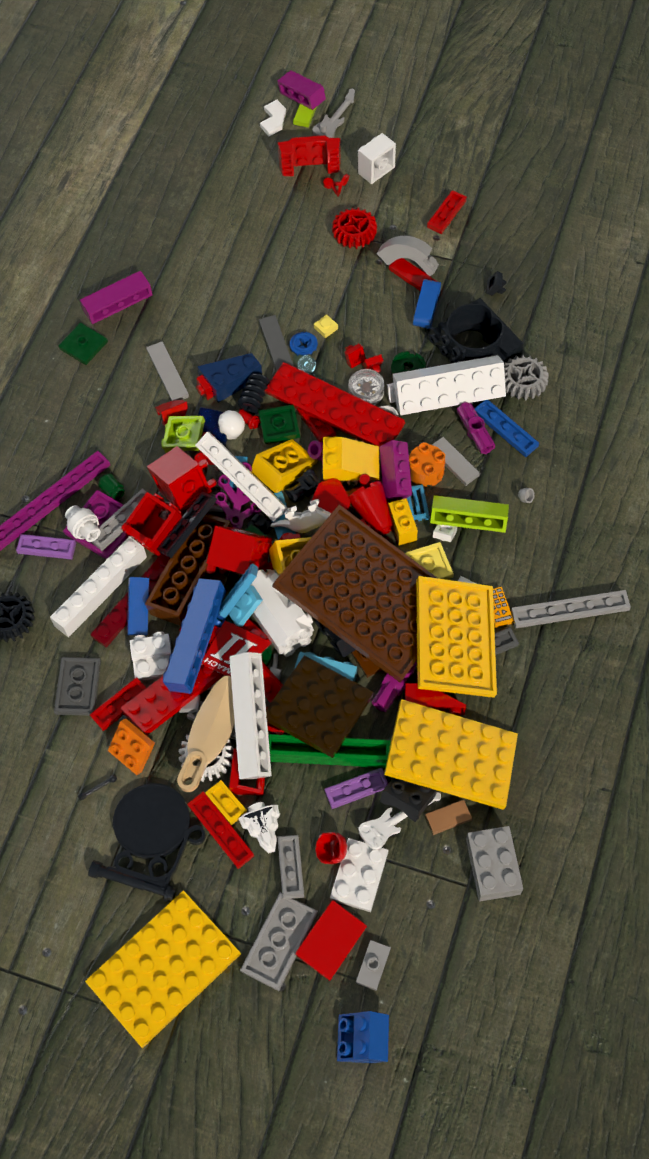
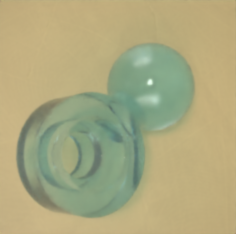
(306, 364)

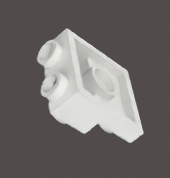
(150, 655)

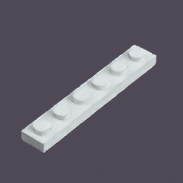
(241, 476)

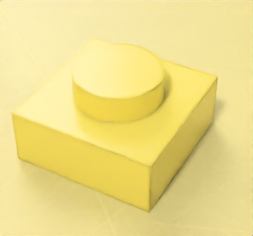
(325, 326)

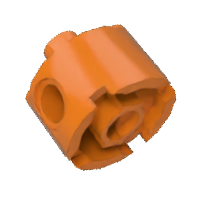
(426, 465)

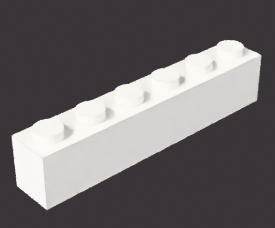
(98, 586)
(250, 716)

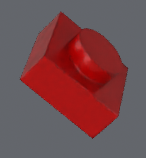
(204, 387)

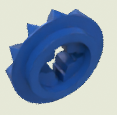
(305, 338)

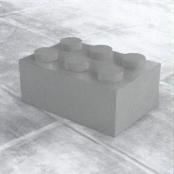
(494, 863)

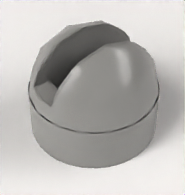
(526, 495)

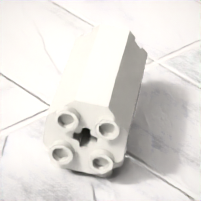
(280, 617)

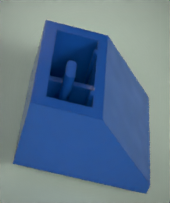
(363, 1037)

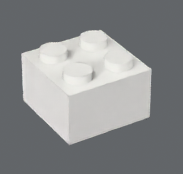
(376, 158)

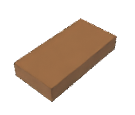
(448, 817)

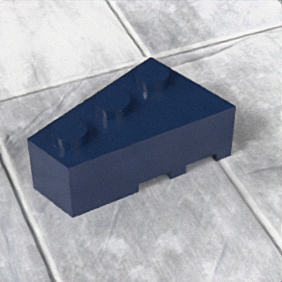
(229, 374)

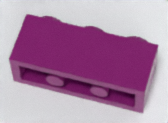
(301, 89)
(395, 470)

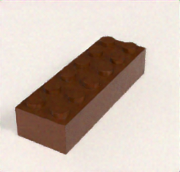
(176, 584)

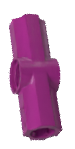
(471, 421)
(390, 690)

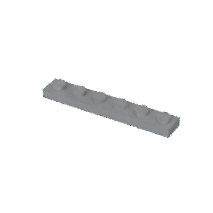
(570, 609)

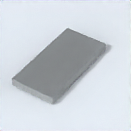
(278, 941)

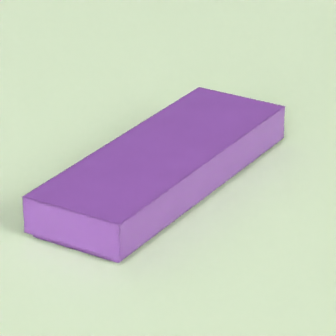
(46, 546)
(356, 788)

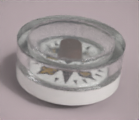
(367, 386)

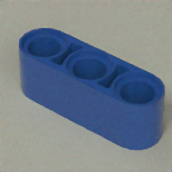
(427, 303)

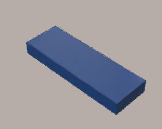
(137, 611)

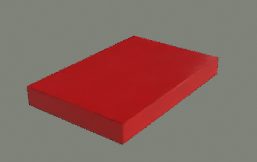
(330, 940)

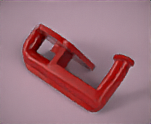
(332, 493)

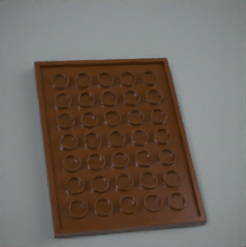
(358, 590)

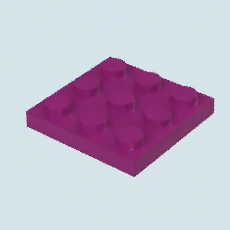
(103, 508)

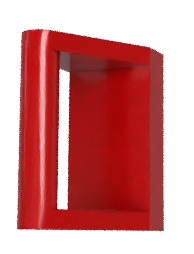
(238, 789)

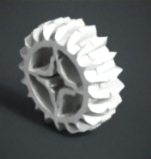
(219, 762)

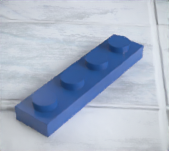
(506, 428)

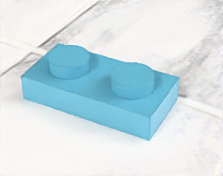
(245, 606)

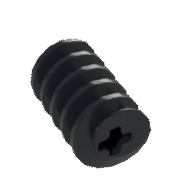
(253, 393)

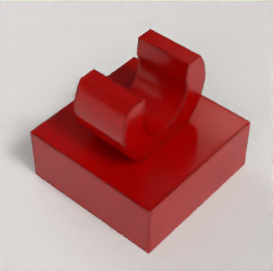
(354, 355)
(373, 363)

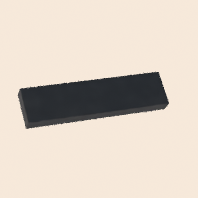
(186, 524)

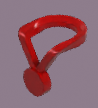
(329, 183)

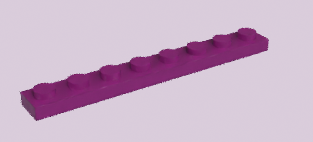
(52, 498)

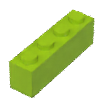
(469, 514)

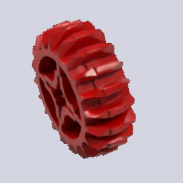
(354, 228)

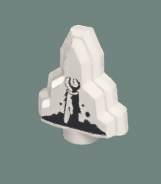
(262, 824)

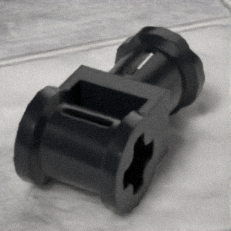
(305, 485)

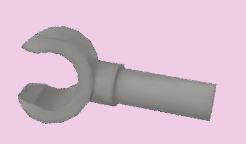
(277, 672)

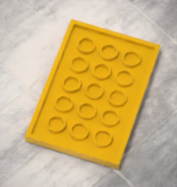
(455, 637)
(451, 754)
(162, 968)

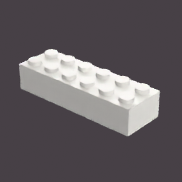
(449, 385)

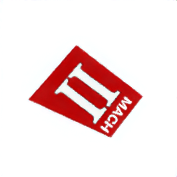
(229, 642)

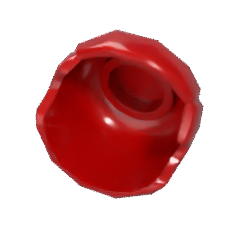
(331, 848)

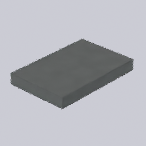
(77, 686)

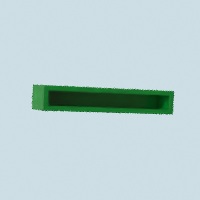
(351, 753)

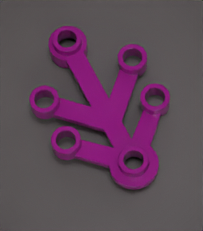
(237, 500)

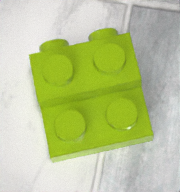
(183, 432)

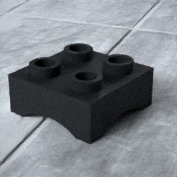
(407, 797)

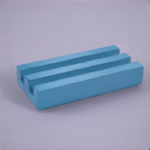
(419, 516)

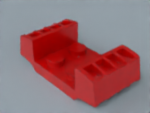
(309, 151)

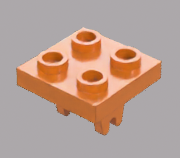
(131, 746)

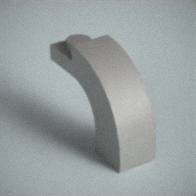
(409, 248)

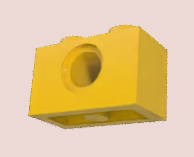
(403, 522)

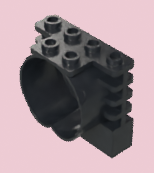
(480, 318)

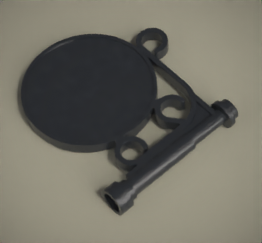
(149, 825)

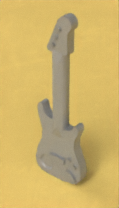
(329, 125)

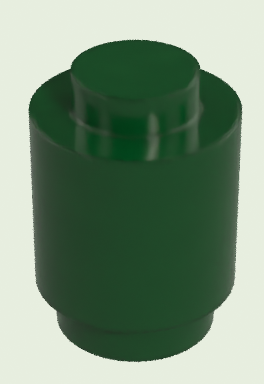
(111, 486)

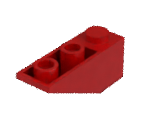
(434, 699)

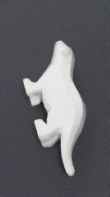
(304, 521)

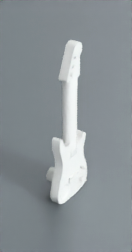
(378, 831)

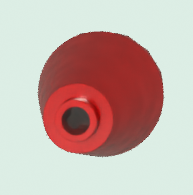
(373, 507)

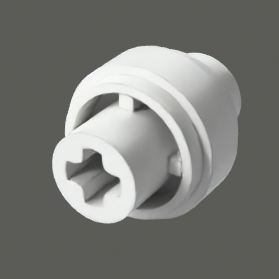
(82, 523)

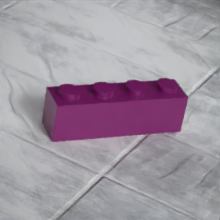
(116, 297)

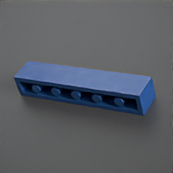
(194, 636)

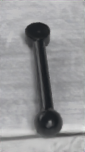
(113, 778)

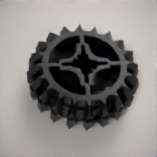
(19, 607)

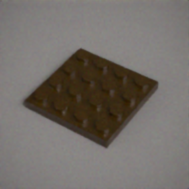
(318, 706)

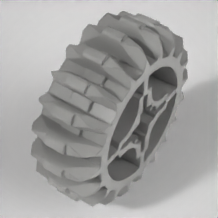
(527, 370)

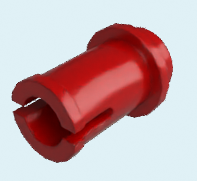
(252, 421)

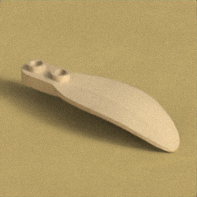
(208, 733)

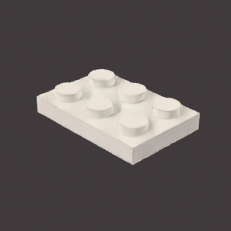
(359, 875)

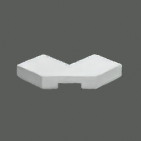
(277, 114)

